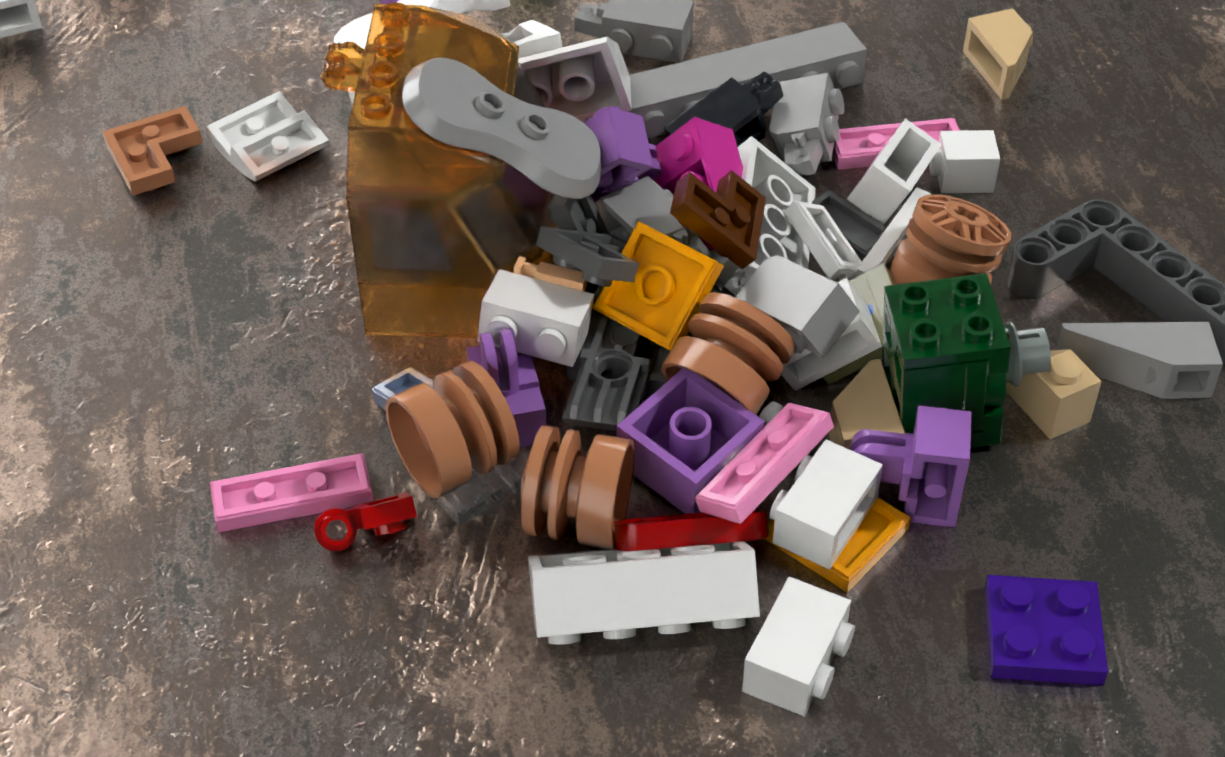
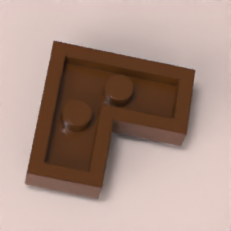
(723, 218)

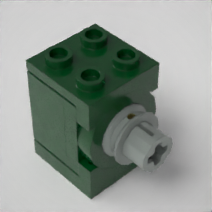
(954, 353)

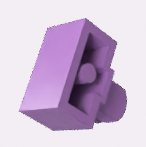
(623, 149)
(516, 380)
(925, 464)

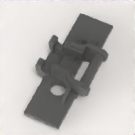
(610, 376)

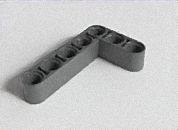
(1127, 254)

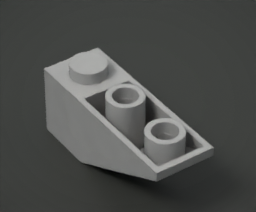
(1150, 357)

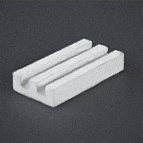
(824, 240)

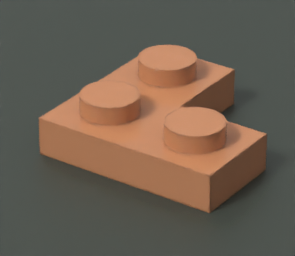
(142, 146)

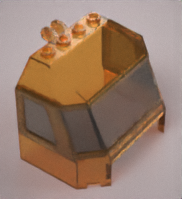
(422, 213)

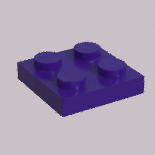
(1045, 630)

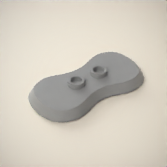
(473, 114)

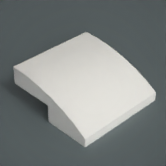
(266, 136)

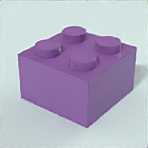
(686, 437)

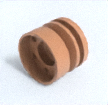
(949, 241)
(733, 349)
(452, 428)
(567, 485)

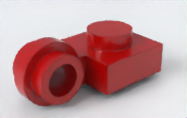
(383, 515)

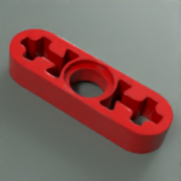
(686, 530)

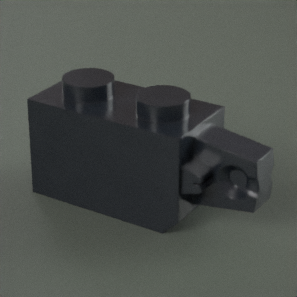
(735, 107)

